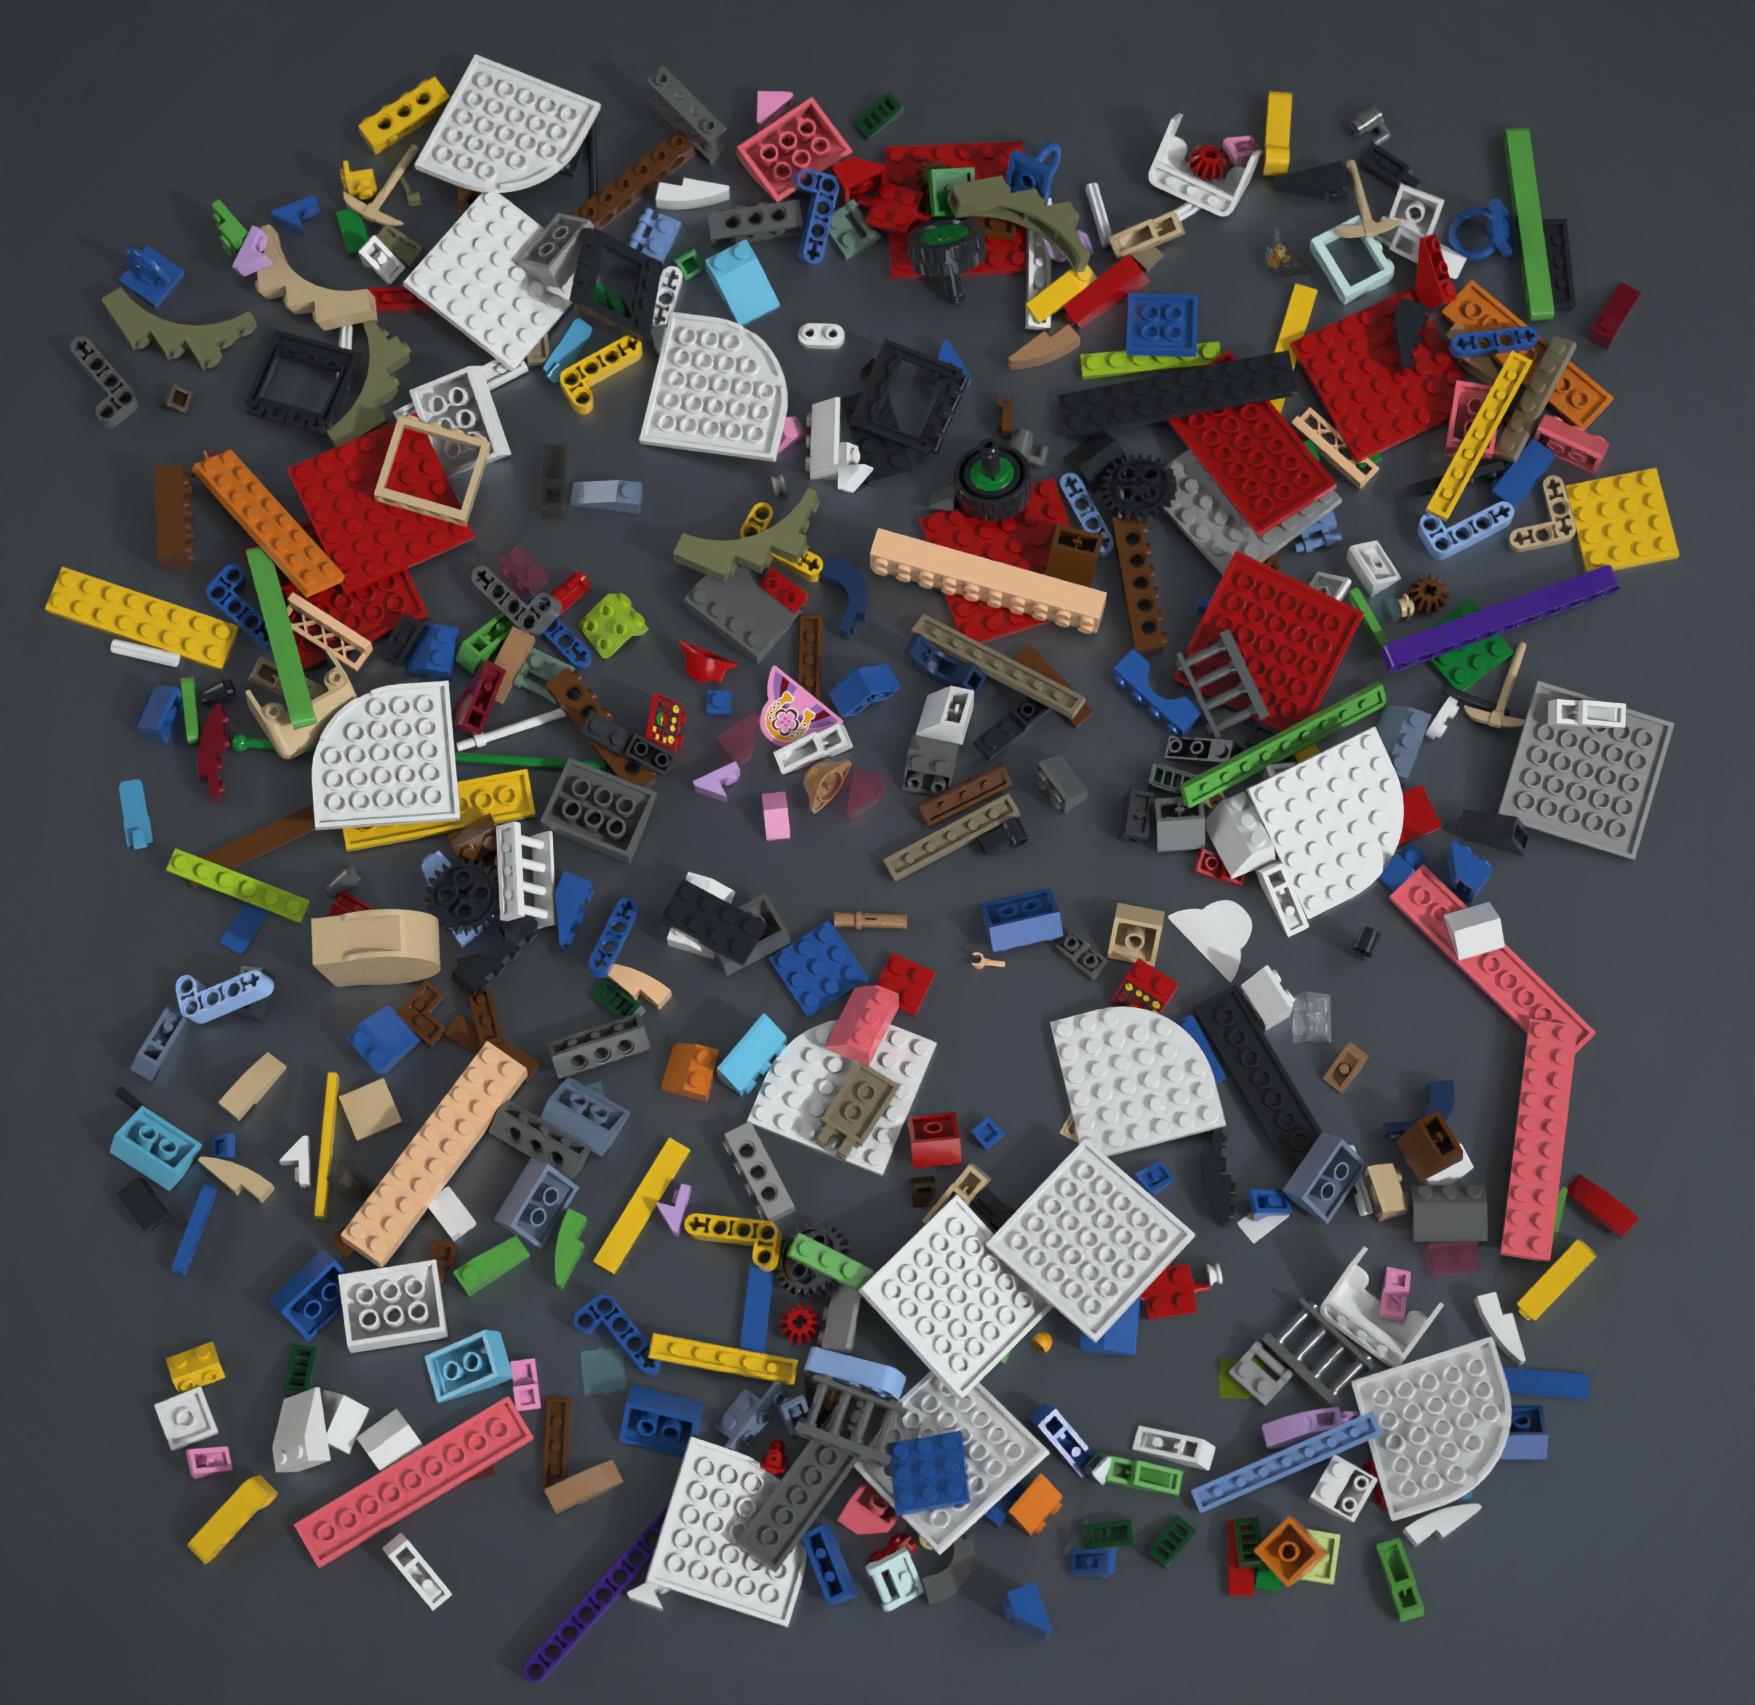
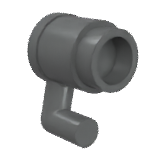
(1369, 119)
(1023, 443)

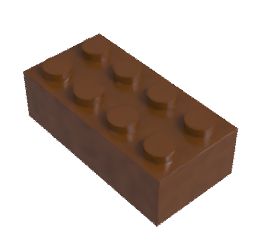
(173, 518)

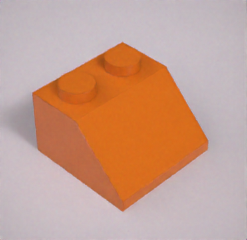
(691, 1071)
(1035, 1506)
(1291, 1551)

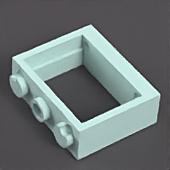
(1335, 276)

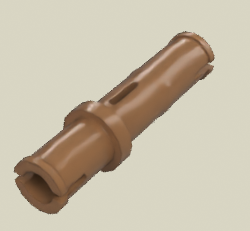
(870, 920)

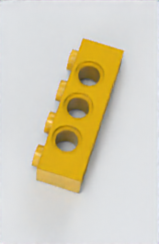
(400, 127)

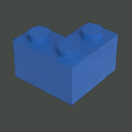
(863, 687)

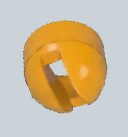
(1042, 1342)

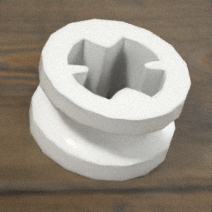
(1214, 1273)

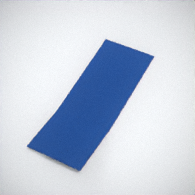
(244, 928)

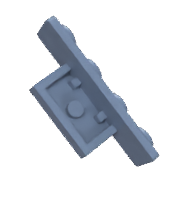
(748, 1416)

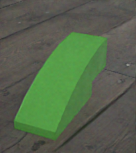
(568, 1246)
(1144, 1476)
(1400, 1580)

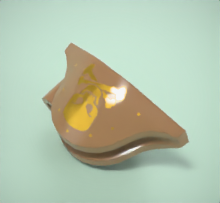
(824, 782)

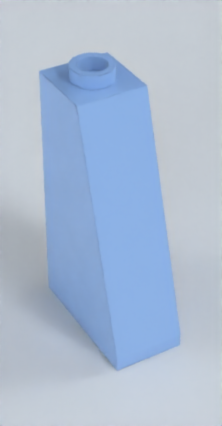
(434, 862)

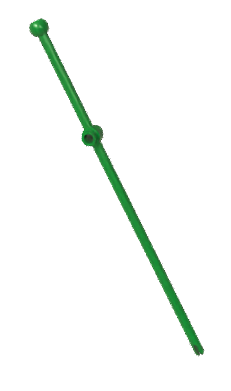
(241, 742)

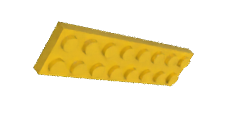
(142, 618)
(503, 795)

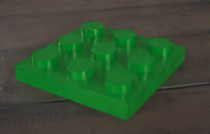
(1471, 663)

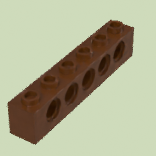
(637, 180)
(1143, 643)
(558, 689)

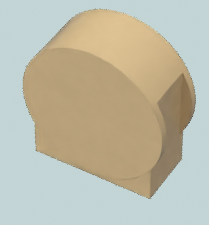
(376, 947)

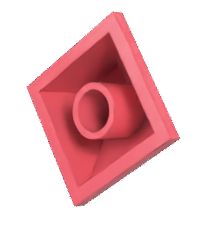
(868, 1512)

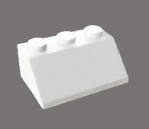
(824, 440)
(1239, 836)
(683, 942)

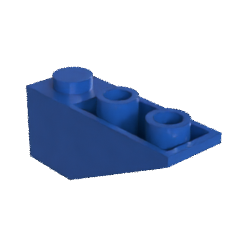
(570, 899)

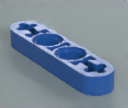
(1492, 338)
(559, 631)
(615, 938)
(194, 1229)

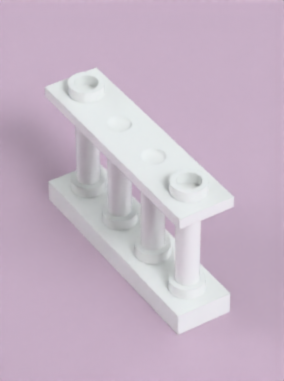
(511, 875)

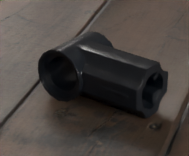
(1009, 834)
(1366, 943)
(993, 1208)

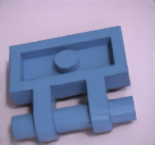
(661, 237)
(1323, 525)

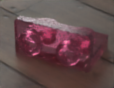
(524, 571)
(1453, 1258)

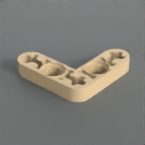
(1551, 527)

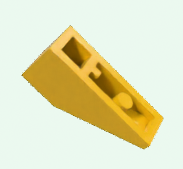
(1059, 293)

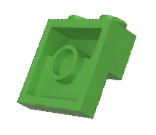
(231, 231)

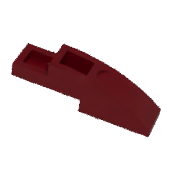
(214, 744)

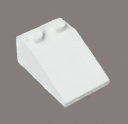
(301, 1433)

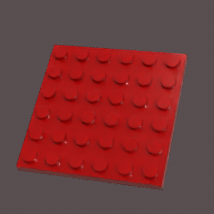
(988, 161)
(1360, 383)
(368, 536)
(1018, 542)
(369, 612)
(1285, 635)

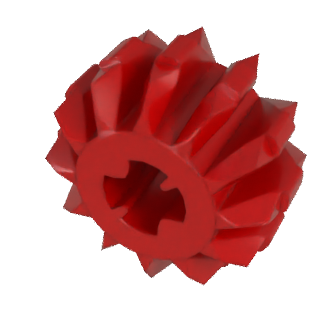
(1207, 162)
(806, 1328)

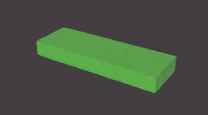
(1369, 621)

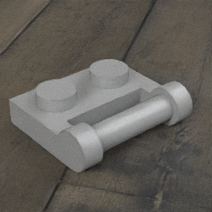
(1254, 1379)

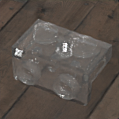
(1311, 1017)

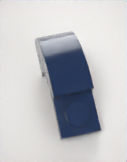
(847, 578)
(942, 667)
(1440, 1098)

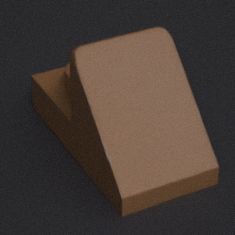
(1345, 1067)

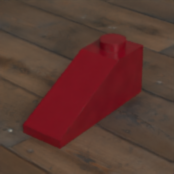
(1614, 315)
(477, 700)

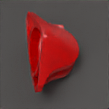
(704, 665)

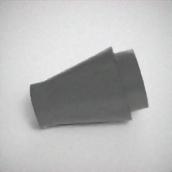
(344, 879)

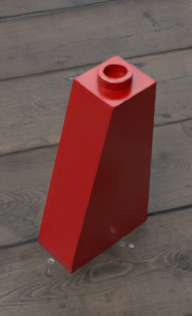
(1105, 292)

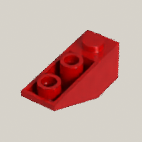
(1432, 277)

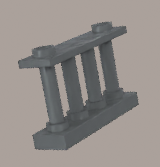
(686, 112)
(1245, 687)
(1311, 1377)
(831, 1437)

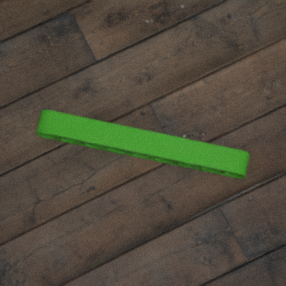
(1528, 224)
(281, 638)

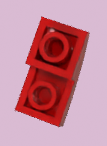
(1211, 866)

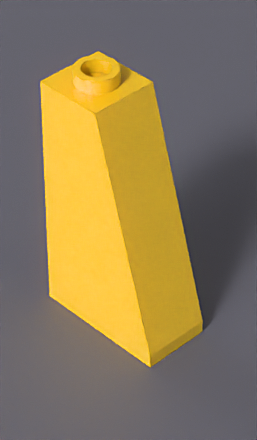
(1556, 1280)

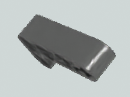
(101, 378)
(510, 598)

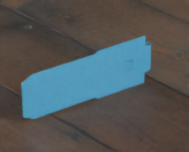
(567, 350)
(135, 815)

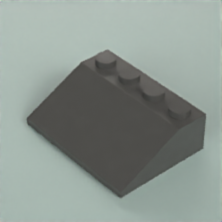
(741, 612)
(598, 810)

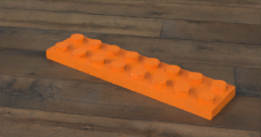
(1575, 395)
(268, 523)

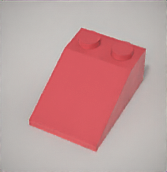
(1465, 406)

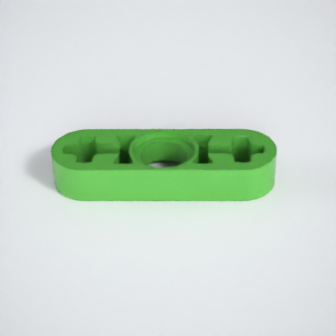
(190, 710)

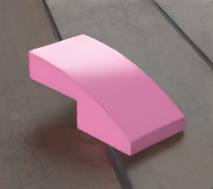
(1394, 1294)
(525, 1384)

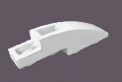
(1406, 243)

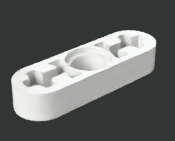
(676, 285)

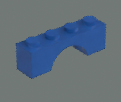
(1177, 714)

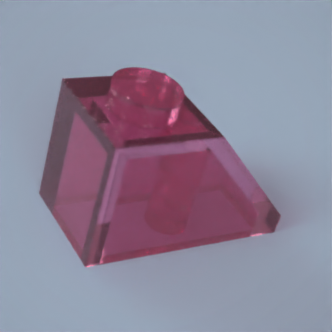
(740, 740)
(864, 792)

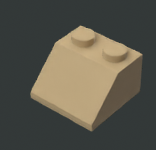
(1135, 934)
(1385, 1191)

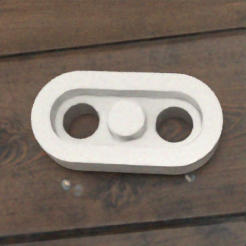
(821, 336)
(1448, 710)

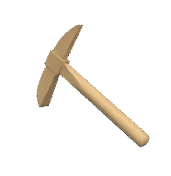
(371, 211)
(1369, 226)
(1497, 718)

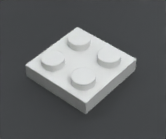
(186, 1419)

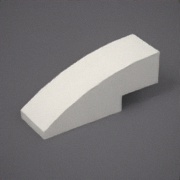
(690, 195)
(1586, 713)
(813, 748)
(1500, 1326)
(1440, 1522)

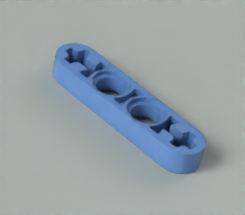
(1089, 513)

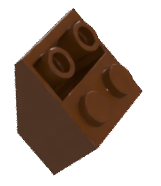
(1074, 555)
(477, 842)
(1430, 1146)

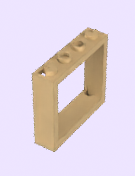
(421, 505)

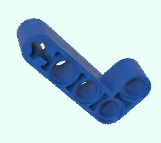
(813, 217)
(231, 599)
(622, 1337)

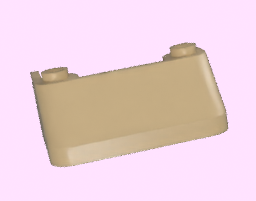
(277, 722)

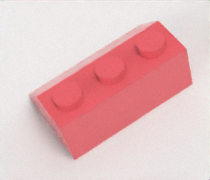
(1572, 443)
(863, 1023)

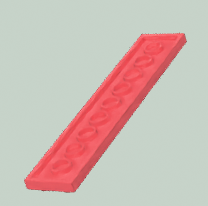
(1497, 972)
(1539, 1140)
(413, 1482)

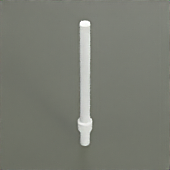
(481, 740)

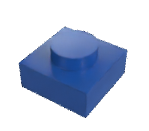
(719, 703)
(987, 1133)
(223, 1146)

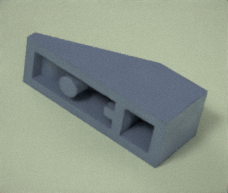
(608, 495)
(158, 1042)
(793, 1410)

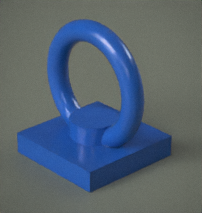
(1032, 173)
(1498, 228)
(150, 275)

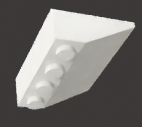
(462, 403)
(392, 1306)

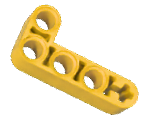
(1277, 134)
(604, 370)
(801, 569)
(732, 1235)
(231, 1517)

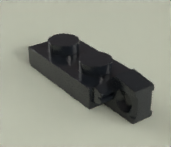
(1388, 167)

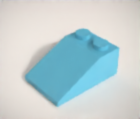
(741, 283)
(469, 1366)

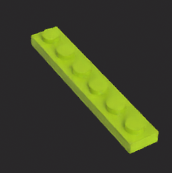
(1119, 364)
(238, 886)

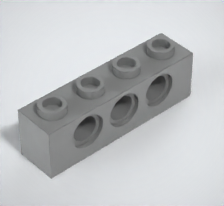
(747, 1137)

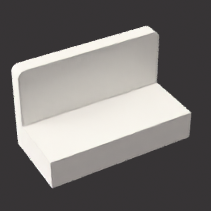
(451, 1214)

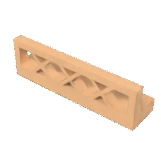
(1330, 452)
(333, 626)

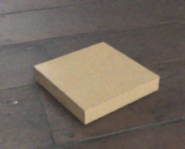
(370, 1110)

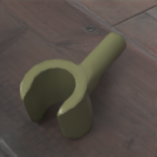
(414, 197)

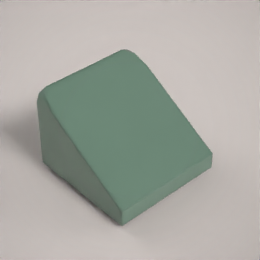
(1098, 1467)

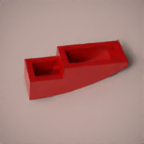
(1601, 1206)

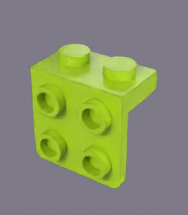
(612, 624)

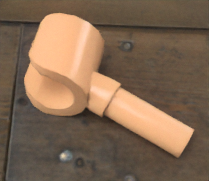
(984, 961)

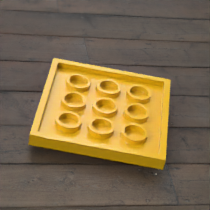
(1622, 521)

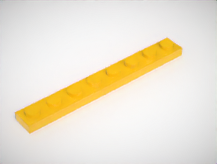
(1479, 436)

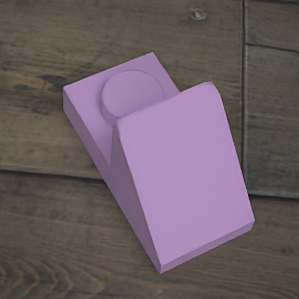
(250, 256)
(711, 783)
(675, 1215)

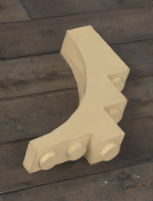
(329, 307)

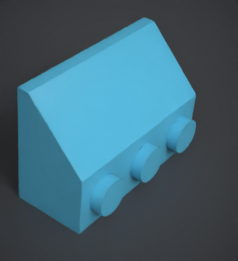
(752, 1056)
(155, 1148)

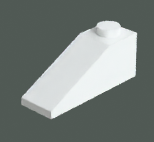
(1282, 897)
(1174, 1447)
(416, 1571)

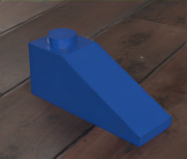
(1061, 1437)

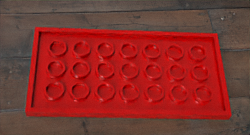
(1255, 460)

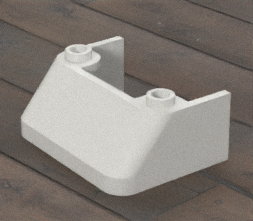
(1173, 175)
(1357, 1313)

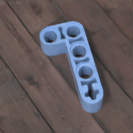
(1467, 526)
(251, 986)
(863, 1373)

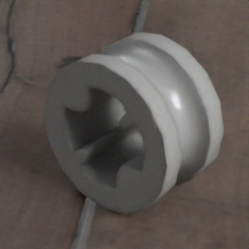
(778, 485)

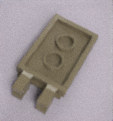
(857, 1109)

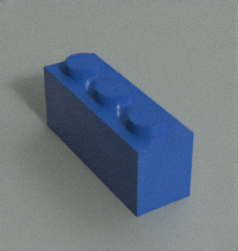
(1522, 475)
(829, 1565)

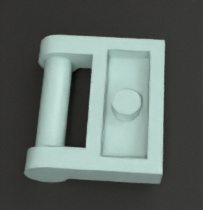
(902, 1575)

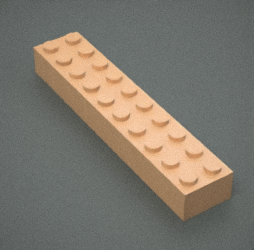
(987, 581)
(434, 1155)

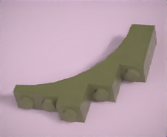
(1053, 222)
(173, 338)
(380, 386)
(754, 552)

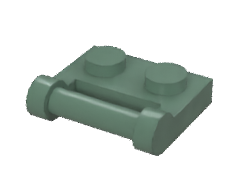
(844, 234)
(543, 667)

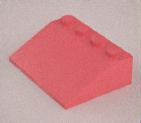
(790, 144)

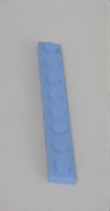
(1286, 1462)

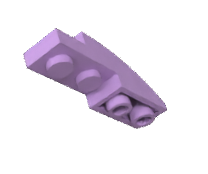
(1304, 1425)

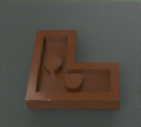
(417, 1013)

